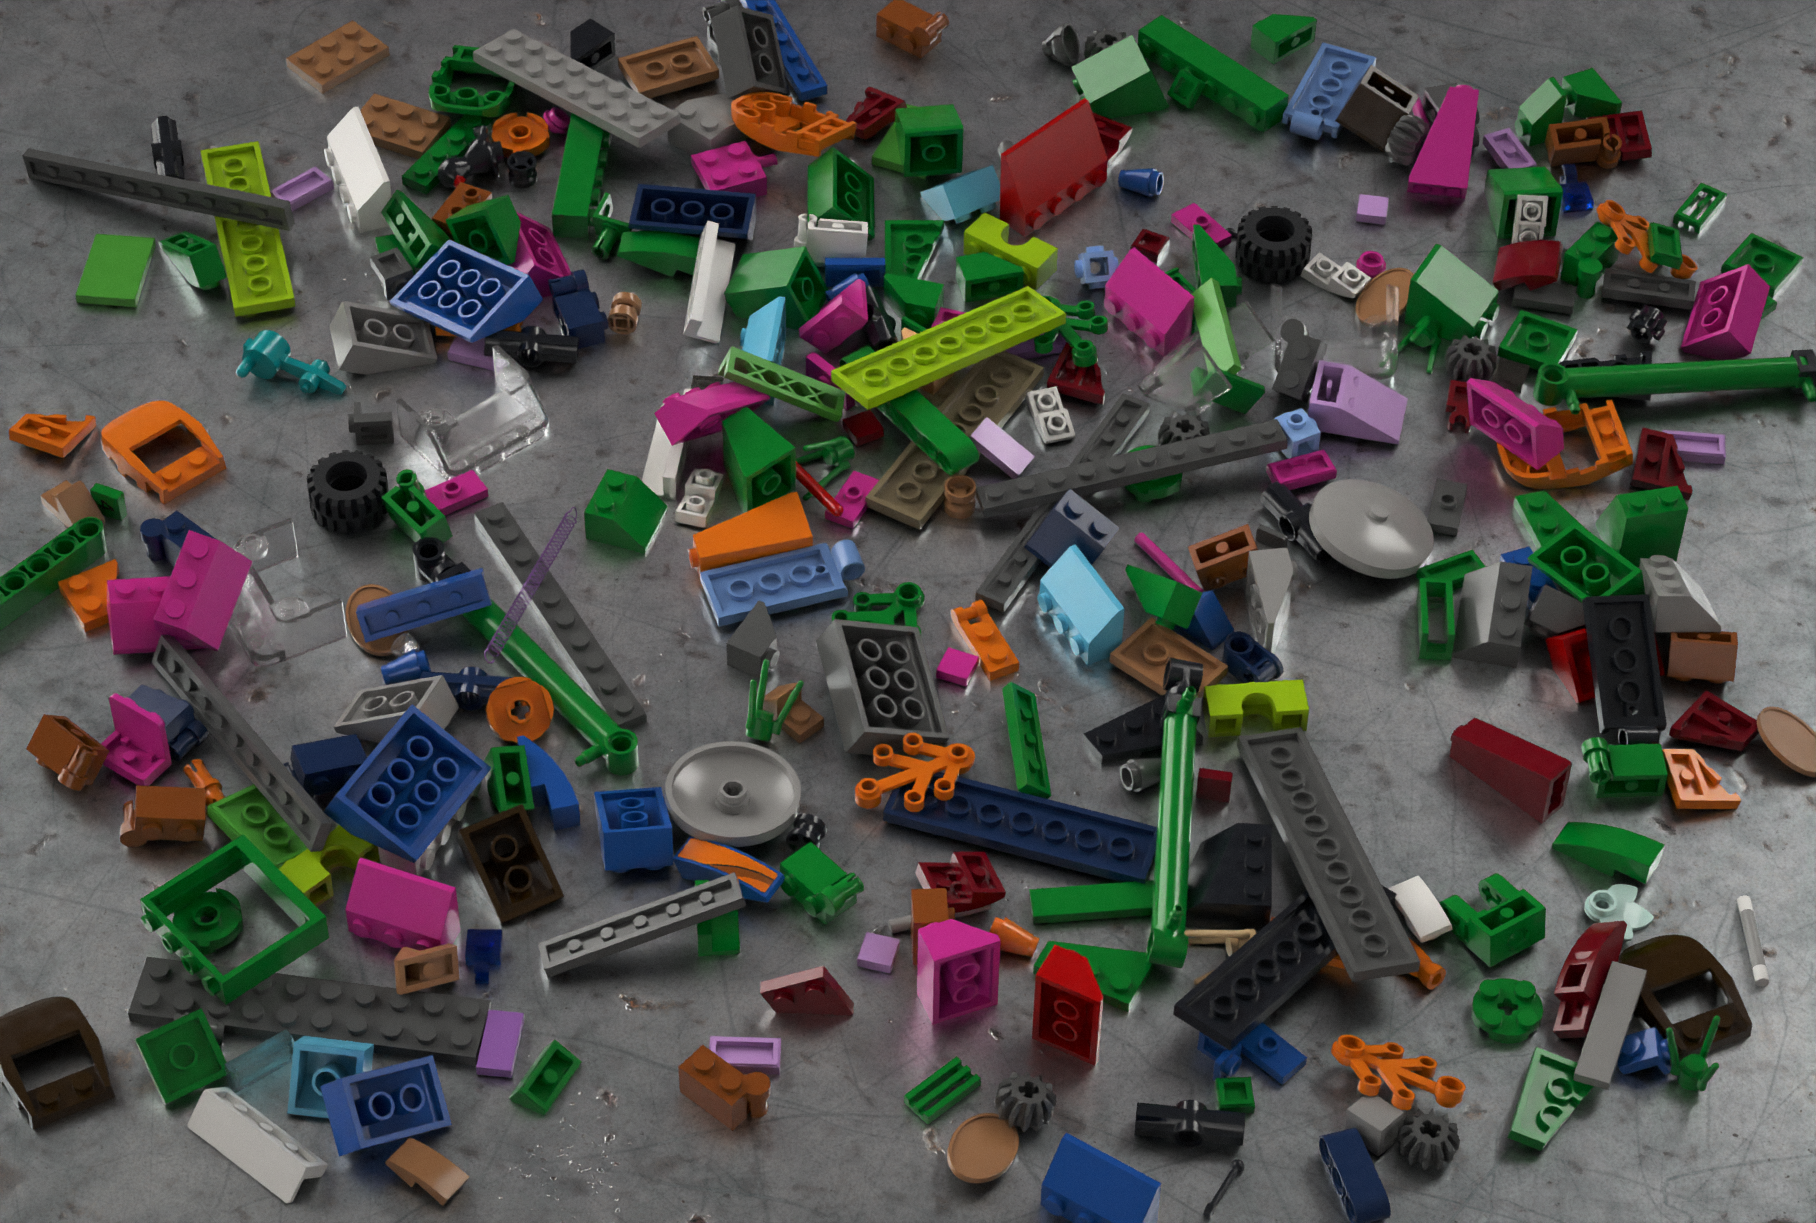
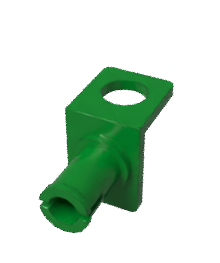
(606, 228)

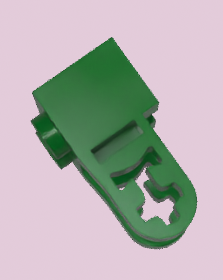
(1505, 929)

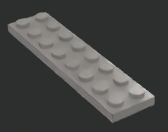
(576, 88)

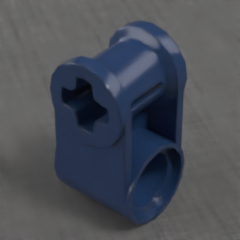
(1249, 659)

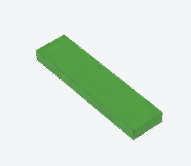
(1215, 326)

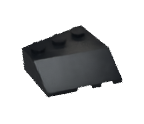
(1232, 879)

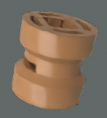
(624, 313)
(959, 496)

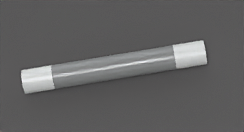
(1753, 941)

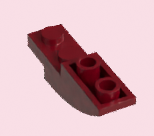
(1584, 975)

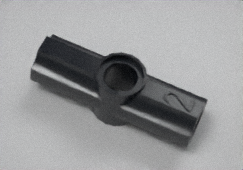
(167, 148)
(880, 325)
(534, 346)
(1293, 518)
(1189, 1123)

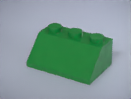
(840, 190)
(1587, 565)

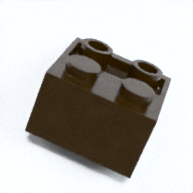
(1376, 107)

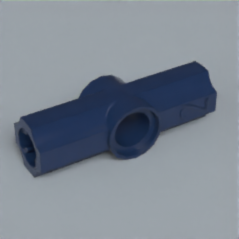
(470, 686)

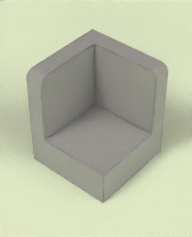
(1376, 1122)

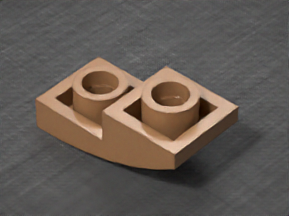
(428, 1168)

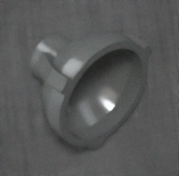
(1063, 45)

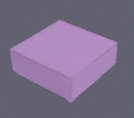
(1372, 209)
(878, 952)

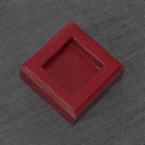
(1151, 244)
(863, 427)
(1214, 785)

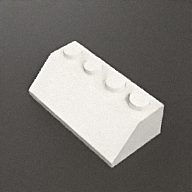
(358, 171)

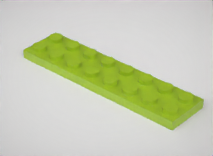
(250, 251)
(948, 347)

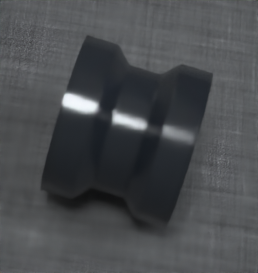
(522, 169)
(806, 829)

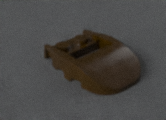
(1674, 960)
(37, 1027)

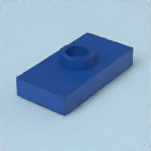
(840, 268)
(1272, 1053)

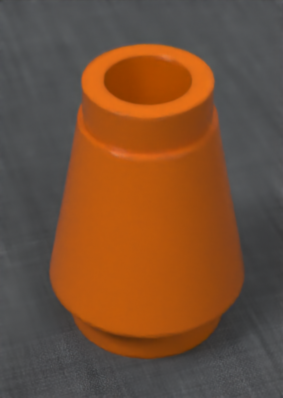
(1014, 938)

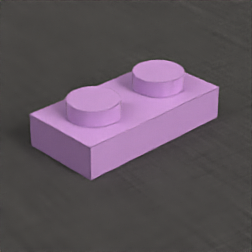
(1507, 150)

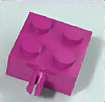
(733, 169)

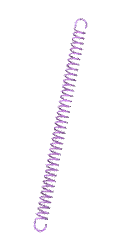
(529, 577)

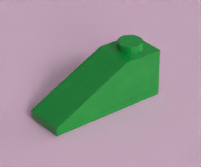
(413, 229)
(195, 259)
(1214, 263)
(1164, 598)

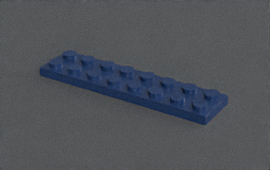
(1032, 828)

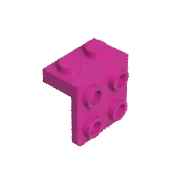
(837, 318)
(138, 744)

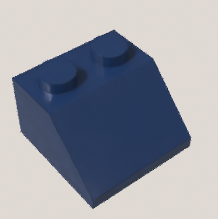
(1068, 524)

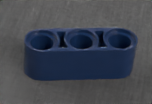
(1354, 1176)

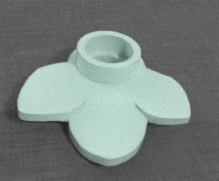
(1618, 906)

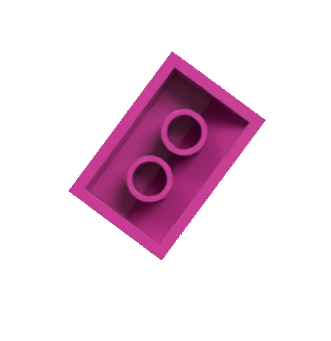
(539, 254)
(1149, 302)
(1726, 315)
(702, 411)
(1513, 423)
(202, 591)
(132, 613)
(401, 908)
(956, 969)

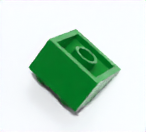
(488, 228)
(624, 512)

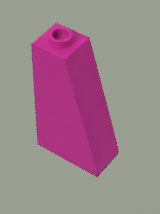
(1447, 151)

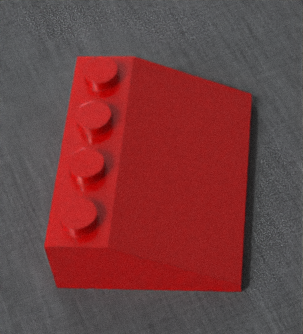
(1051, 169)

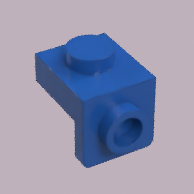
(1643, 1051)
(1226, 1061)

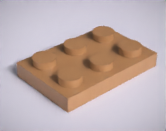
(337, 57)
(669, 67)
(403, 126)
(1150, 647)

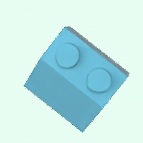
(964, 194)
(321, 1062)

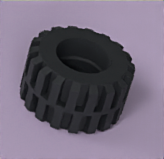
(1273, 244)
(347, 491)

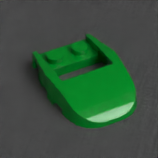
(467, 99)

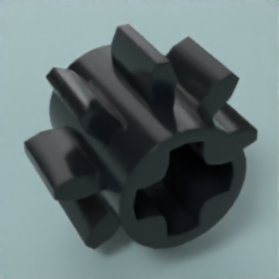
(1647, 324)

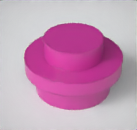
(557, 120)
(1371, 263)

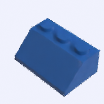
(1096, 1187)

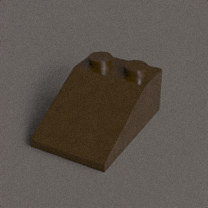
(509, 864)

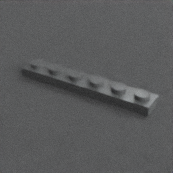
(641, 924)

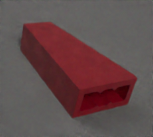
(1513, 767)

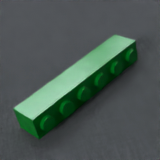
(1225, 79)
(580, 178)

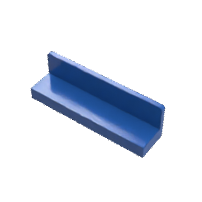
(423, 605)

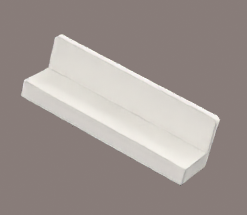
(708, 286)
(665, 464)
(254, 1142)

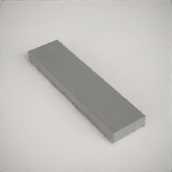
(1610, 1025)

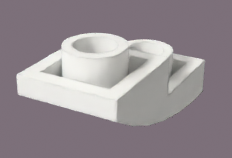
(1529, 218)
(1331, 277)
(1049, 415)
(700, 497)
(1421, 909)

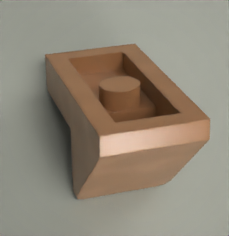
(71, 503)
(801, 720)
(425, 968)

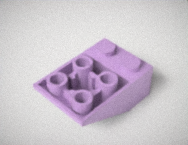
(1355, 404)

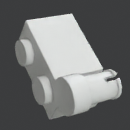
(831, 238)

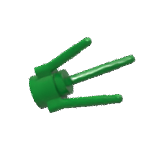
(1423, 335)
(834, 452)
(760, 722)
(1693, 1070)

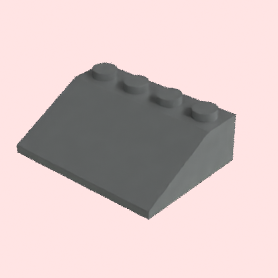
(880, 685)

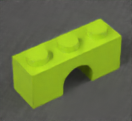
(991, 236)
(1279, 701)
(310, 869)

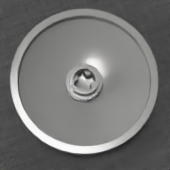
(1371, 528)
(733, 793)

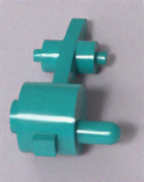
(272, 353)

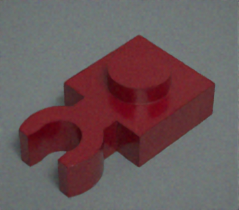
(1458, 405)

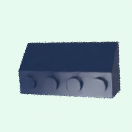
(689, 209)

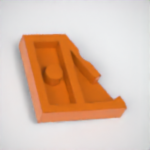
(51, 432)
(88, 594)
(1694, 783)

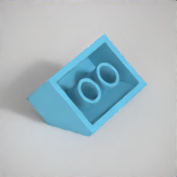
(766, 334)
(1082, 606)

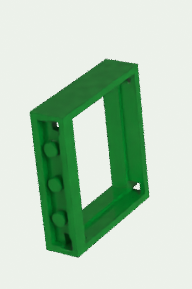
(205, 875)

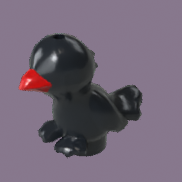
(479, 159)

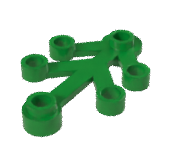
(1083, 351)
(905, 599)

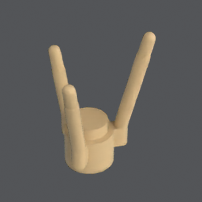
(1232, 938)

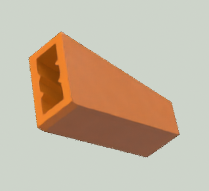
(753, 535)

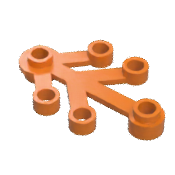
(1614, 216)
(954, 759)
(1393, 1069)

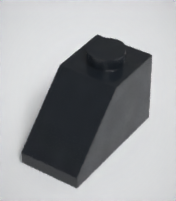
(592, 44)

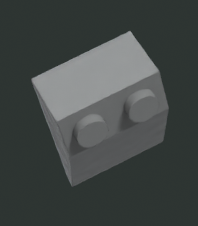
(705, 125)
(379, 339)
(1269, 593)
(379, 708)

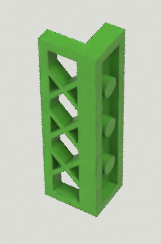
(783, 383)

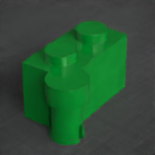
(1589, 258)
(413, 511)
(1625, 769)
(819, 883)

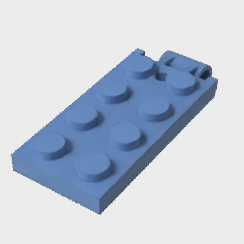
(1325, 91)
(782, 580)

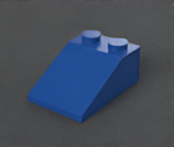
(634, 829)
(385, 1105)

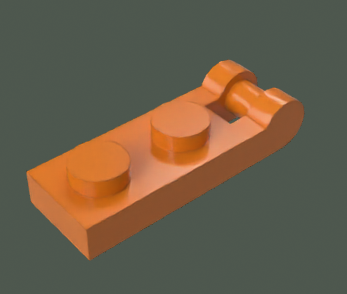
(985, 640)

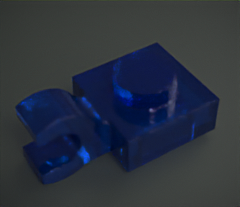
(1575, 194)
(483, 950)

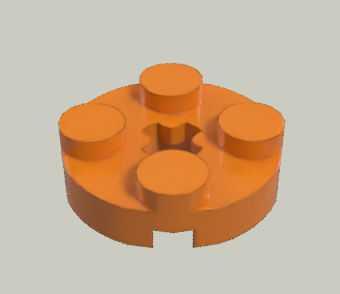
(532, 128)
(528, 694)

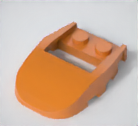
(773, 118)
(147, 423)
(1608, 440)

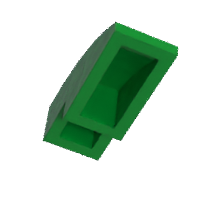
(660, 251)
(1610, 849)

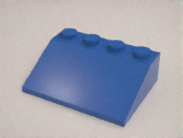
(468, 293)
(408, 787)

